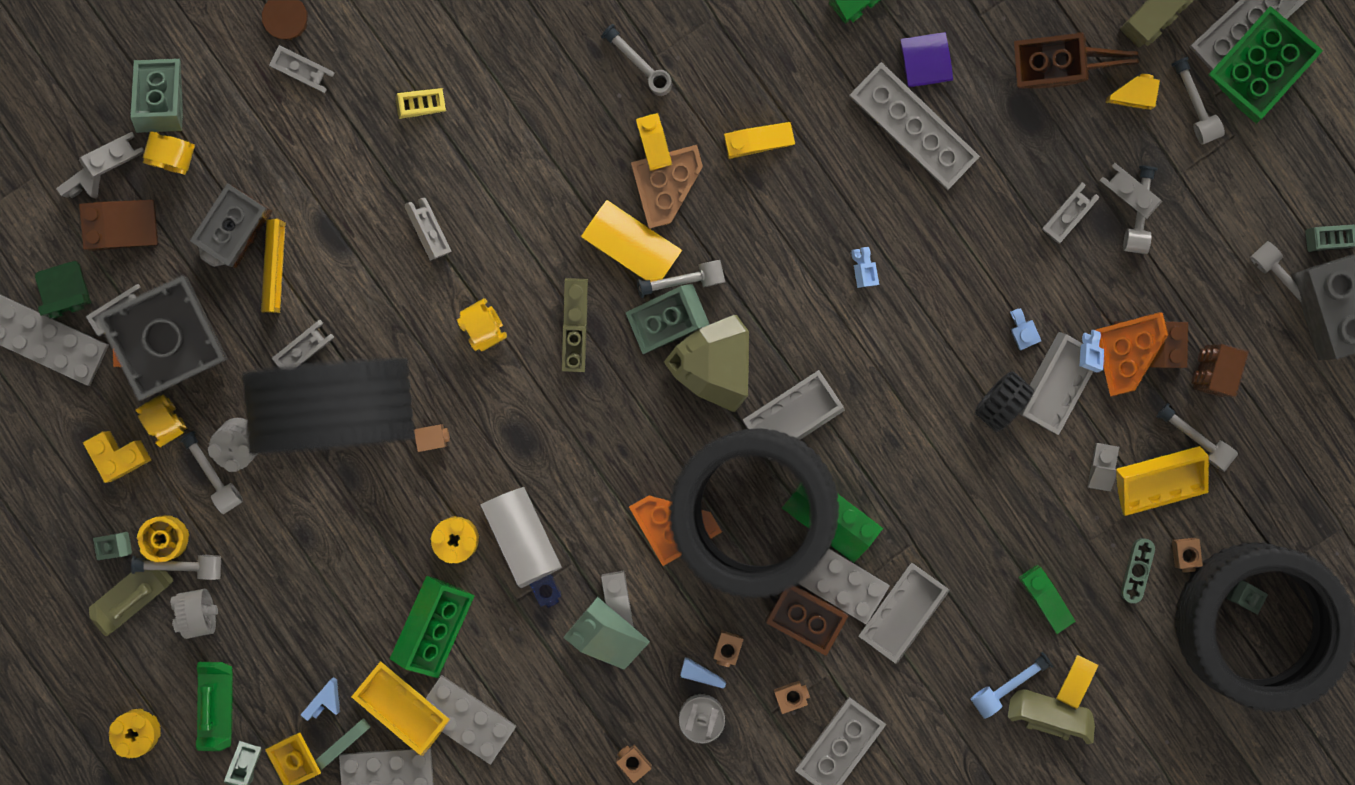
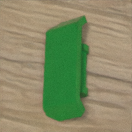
(214, 706)

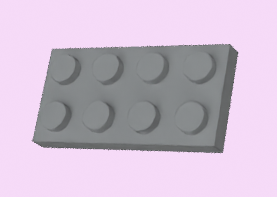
(846, 586)
(470, 721)
(840, 745)
(386, 768)

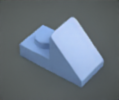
(327, 696)

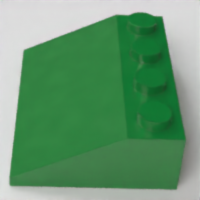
(1264, 64)

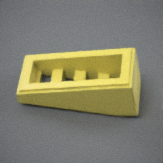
(412, 112)

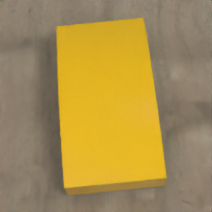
(1077, 682)

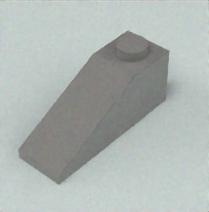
(617, 594)

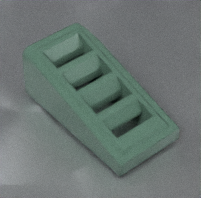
(1317, 242)

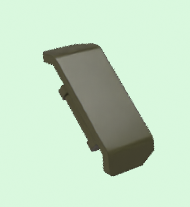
(127, 599)
(1051, 716)

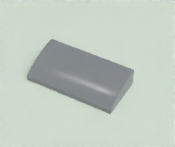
(1057, 384)
(799, 408)
(521, 536)
(904, 613)

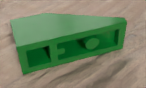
(1047, 598)

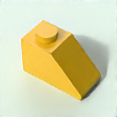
(1137, 93)
(654, 141)

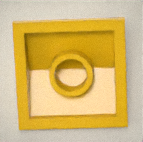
(293, 760)

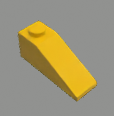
(758, 139)

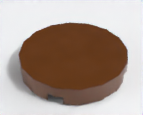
(284, 18)

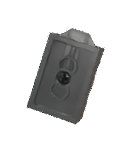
(230, 227)

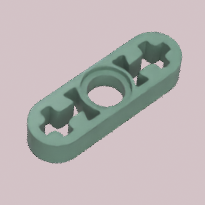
(1132, 562)
(344, 742)

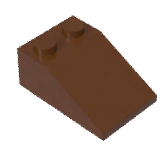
(118, 224)
(1174, 348)

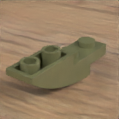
(575, 325)

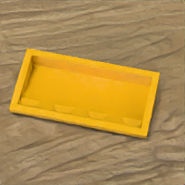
(631, 243)
(273, 266)
(1163, 480)
(401, 708)

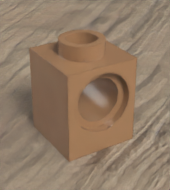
(431, 437)
(1182, 545)
(727, 638)
(787, 706)
(640, 770)

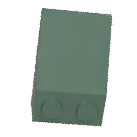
(157, 95)
(667, 318)
(606, 636)

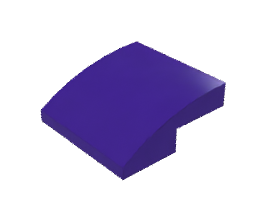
(926, 59)

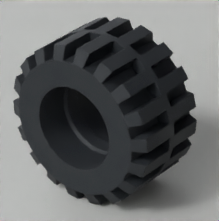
(1004, 401)

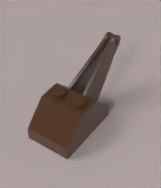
(1061, 60)

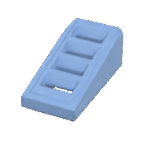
(696, 672)

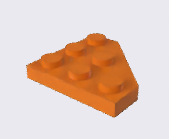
(1130, 350)
(653, 518)

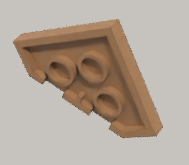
(666, 187)

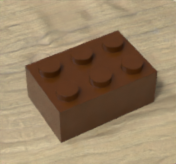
(1219, 370)
(807, 618)

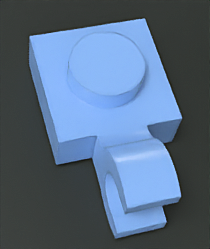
(865, 271)
(1024, 332)
(1090, 353)

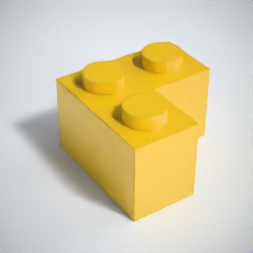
(115, 461)

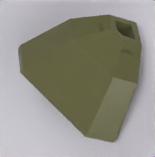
(714, 362)

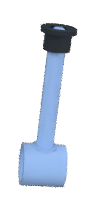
(988, 701)

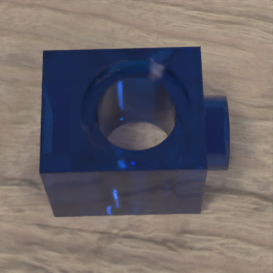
(543, 600)

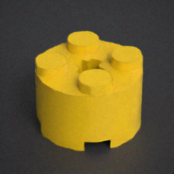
(168, 153)
(482, 325)
(160, 420)
(442, 535)
(149, 539)
(137, 721)

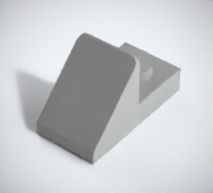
(73, 186)
(1103, 467)

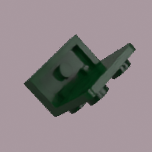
(62, 290)

